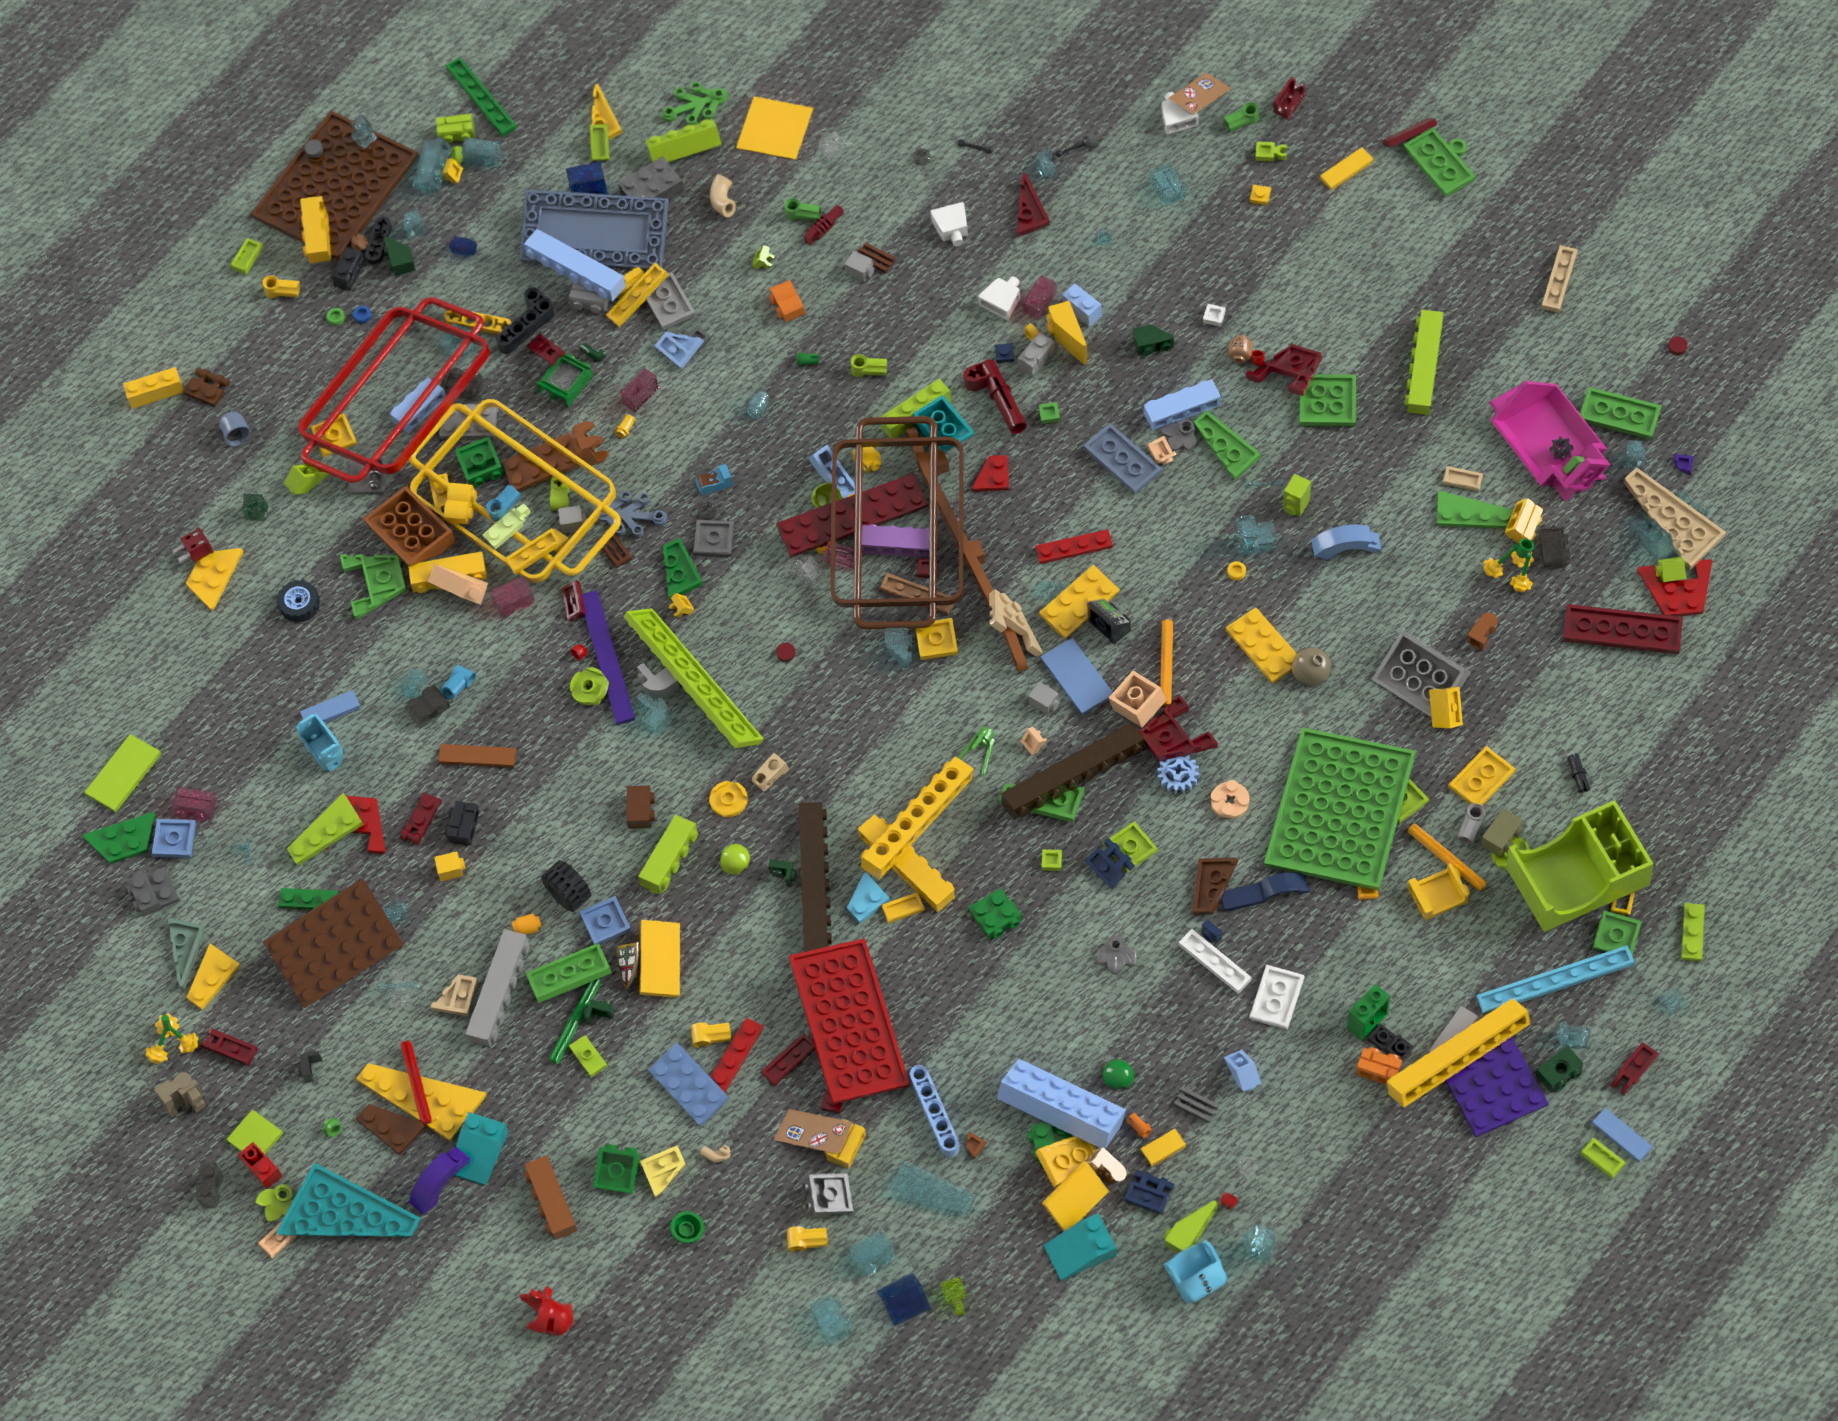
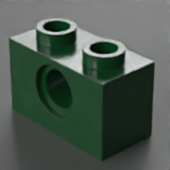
(1565, 1060)

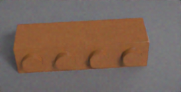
(550, 1197)

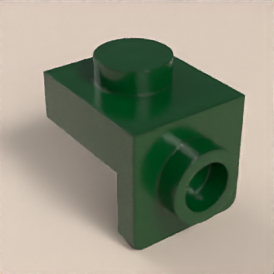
(598, 1008)

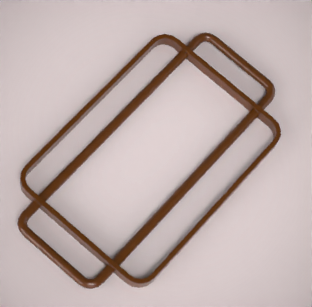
(858, 443)

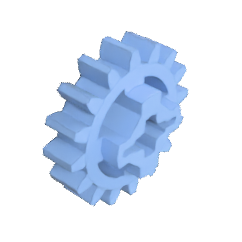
(1187, 777)

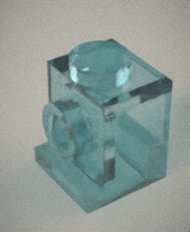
(413, 224)
(1635, 454)

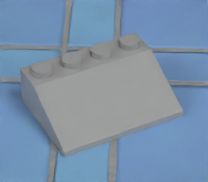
(1415, 668)

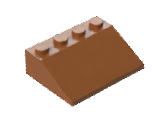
(410, 528)

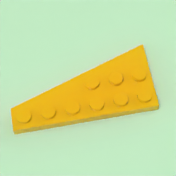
(446, 1101)

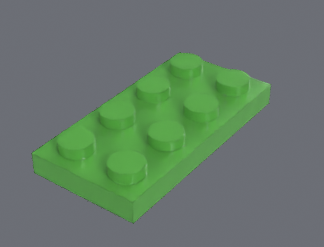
(1439, 162)
(1620, 413)
(568, 973)

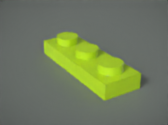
(1693, 932)

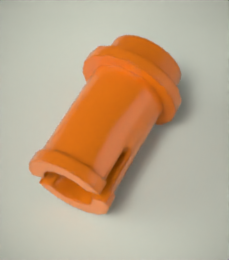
(1139, 1125)

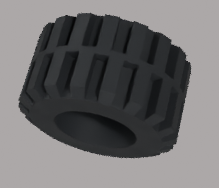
(566, 885)

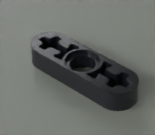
(376, 233)

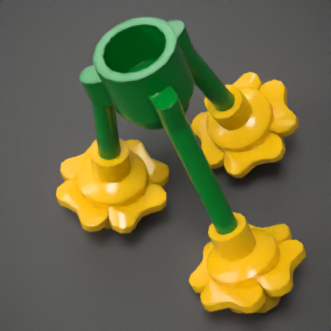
(1522, 557)

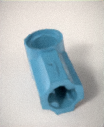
(503, 502)
(460, 678)

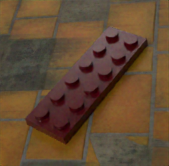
(1623, 629)

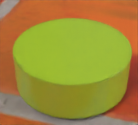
(457, 154)

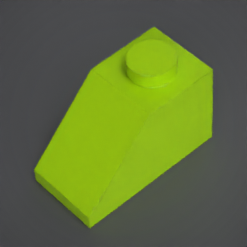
(303, 478)

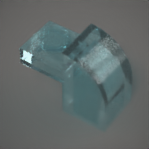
(657, 714)

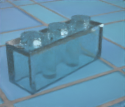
(431, 165)

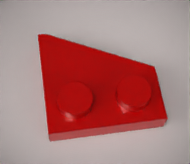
(993, 475)

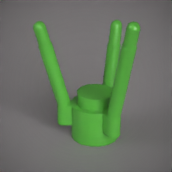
(982, 738)

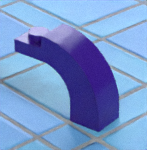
(434, 1177)

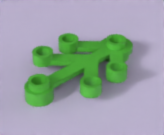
(696, 103)

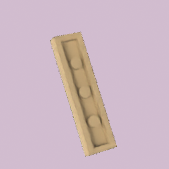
(1559, 279)

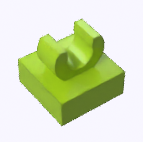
(761, 257)

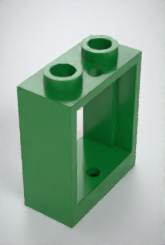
(1371, 1007)

